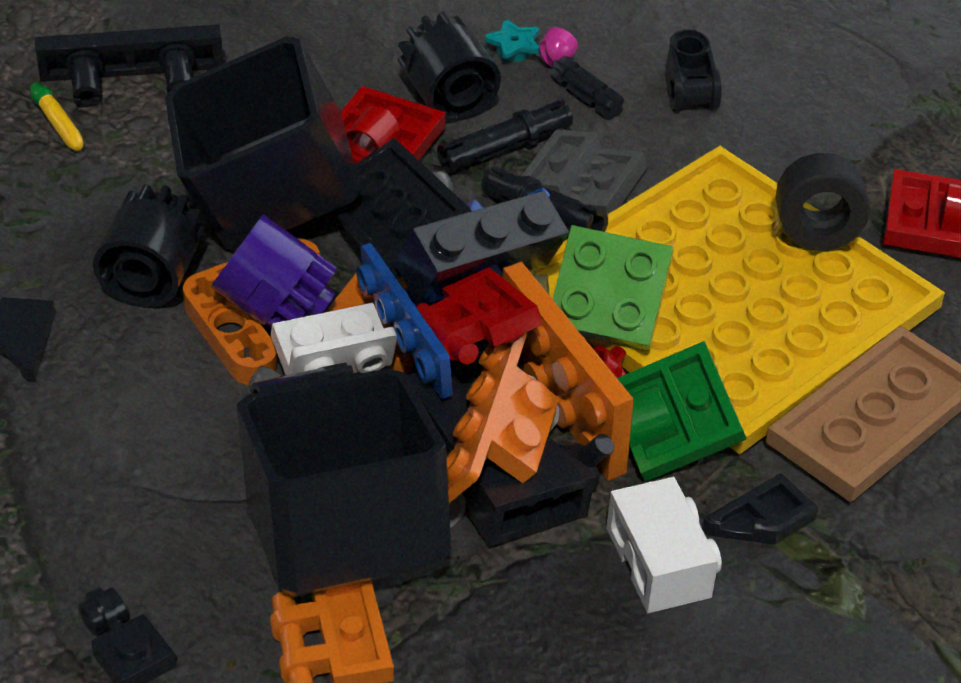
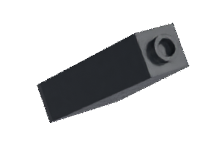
(498, 501)

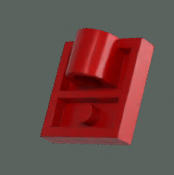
(377, 117)
(924, 213)

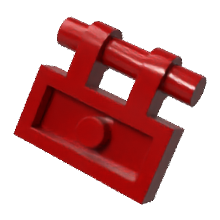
(479, 310)

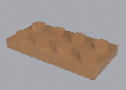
(871, 414)

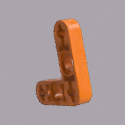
(211, 309)

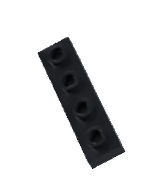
(127, 53)

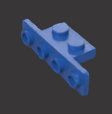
(400, 310)

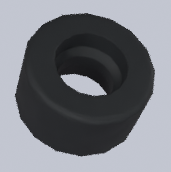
(826, 228)

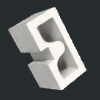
(663, 544)

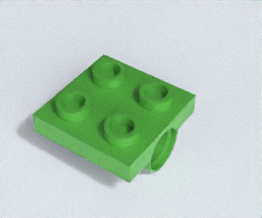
(613, 286)

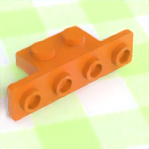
(504, 420)

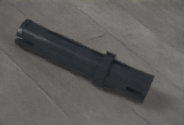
(522, 129)
(572, 212)

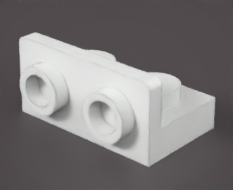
(335, 338)

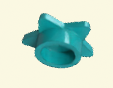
(514, 42)

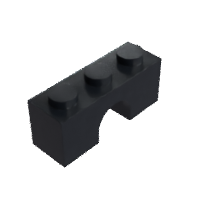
(462, 245)

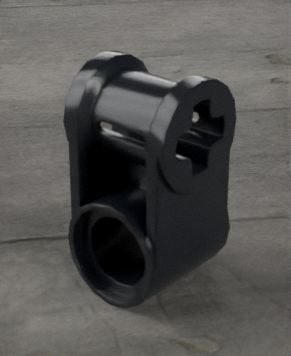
(692, 71)

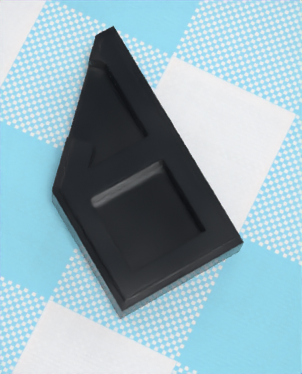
(25, 332)
(763, 513)

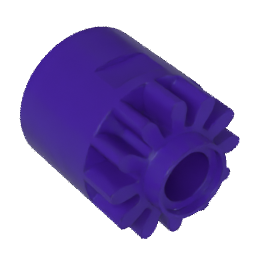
(275, 276)

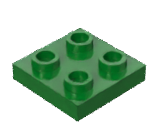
(679, 412)

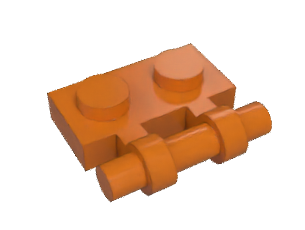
(350, 633)

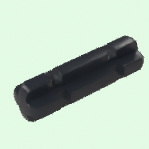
(587, 87)

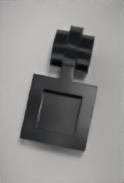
(128, 650)

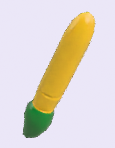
(44, 98)

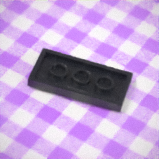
(394, 199)

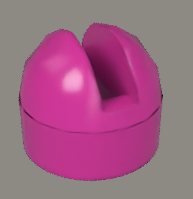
(557, 44)

